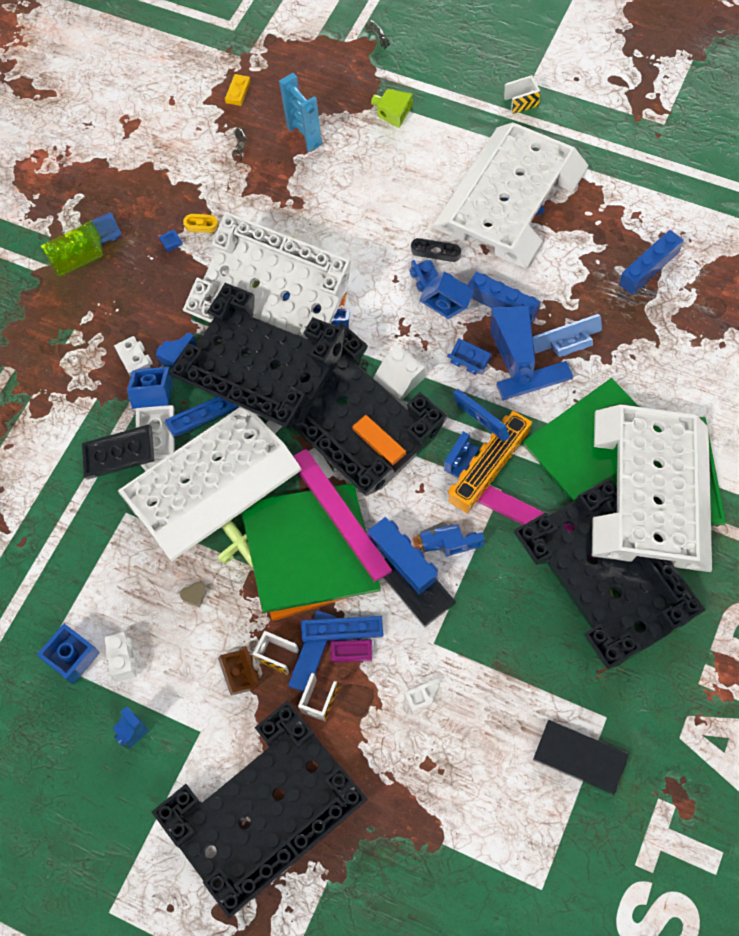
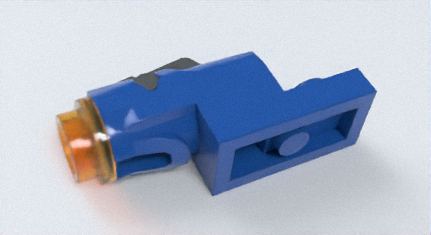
(447, 537)

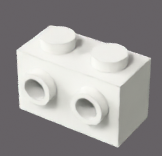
(132, 355)
(120, 656)

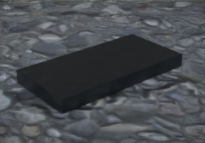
(118, 452)
(427, 605)
(581, 757)

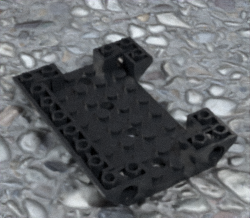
(250, 380)
(330, 424)
(648, 587)
(278, 830)

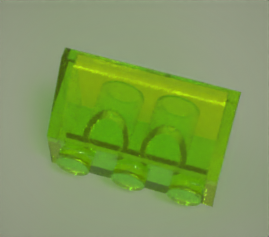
(73, 248)

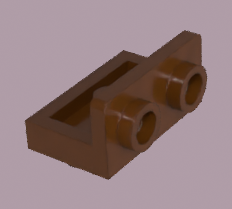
(239, 671)

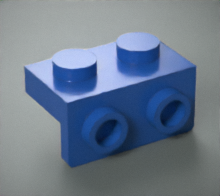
(107, 227)
(469, 356)

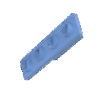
(568, 337)

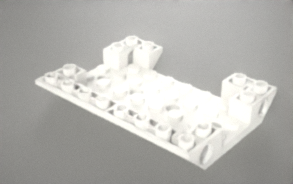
(495, 177)
(281, 267)
(680, 484)
(215, 488)

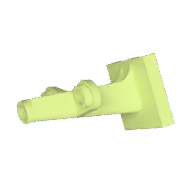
(239, 543)

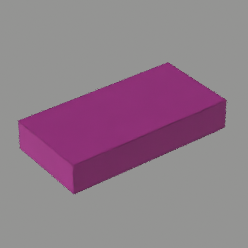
(351, 651)

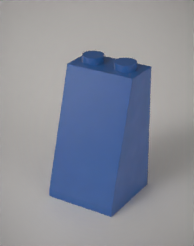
(513, 338)

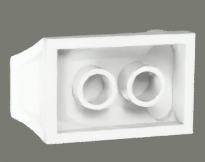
(162, 439)

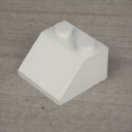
(399, 373)

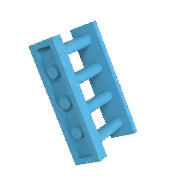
(300, 112)

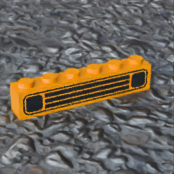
(488, 463)

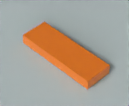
(379, 440)

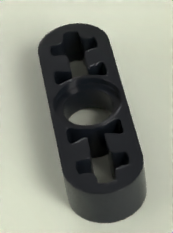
(424, 243)

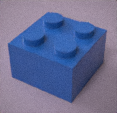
(446, 295)
(150, 387)
(68, 653)

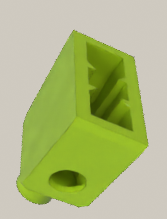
(393, 106)

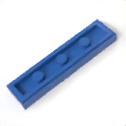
(541, 379)
(481, 415)
(198, 416)
(341, 628)
(309, 658)

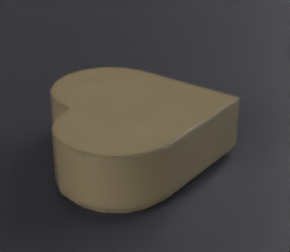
(193, 595)

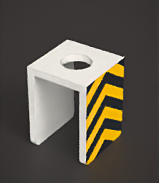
(522, 94)
(261, 647)
(307, 694)

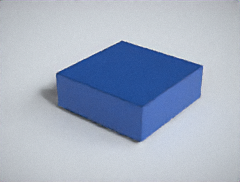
(170, 240)

